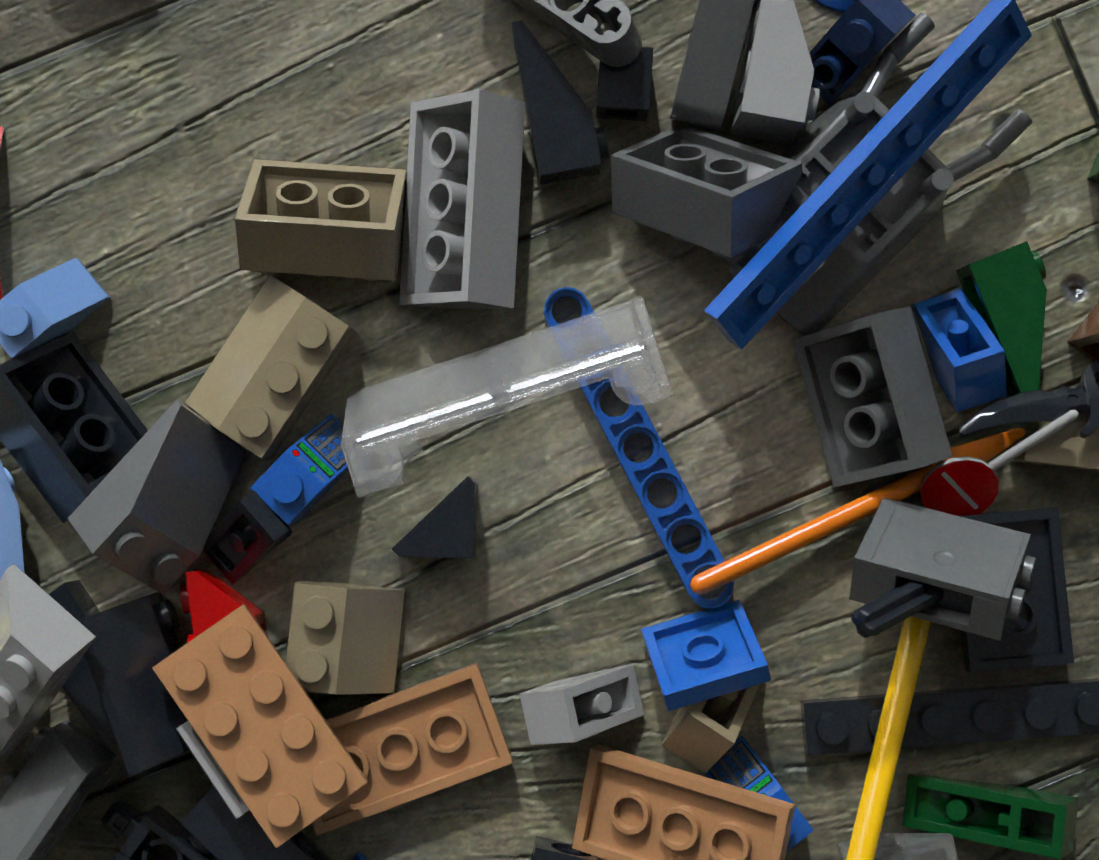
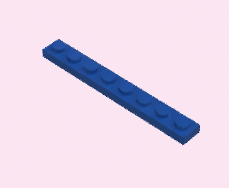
(869, 172)

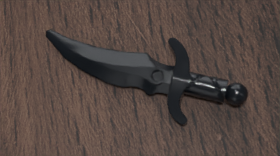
(1043, 406)

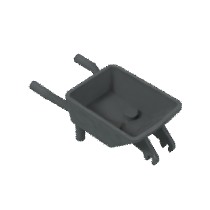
(896, 217)

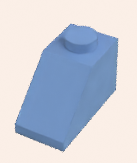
(48, 307)

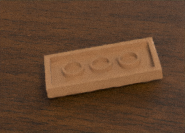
(260, 725)
(418, 743)
(665, 813)

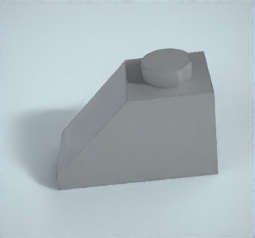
(581, 705)

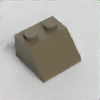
(345, 637)

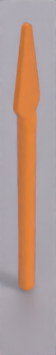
(845, 515)

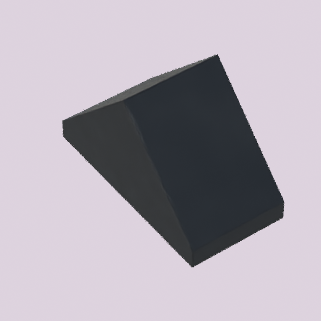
(447, 529)

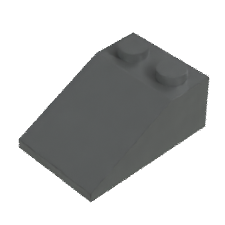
(161, 499)

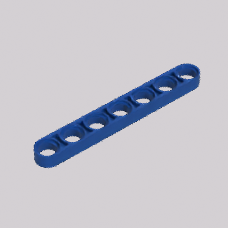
(642, 474)

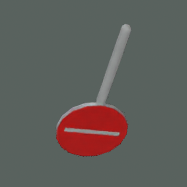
(969, 483)

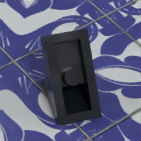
(245, 537)

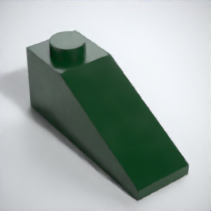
(1012, 302)
(992, 814)

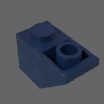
(855, 43)

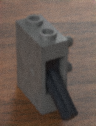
(938, 571)

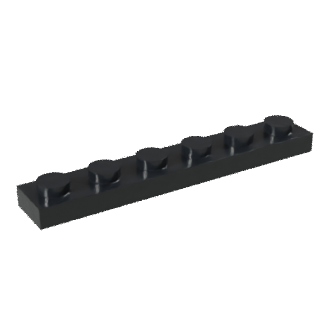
(956, 716)

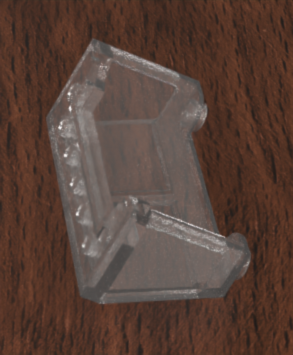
(391, 417)

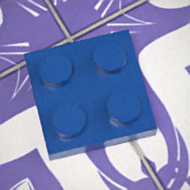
(705, 655)

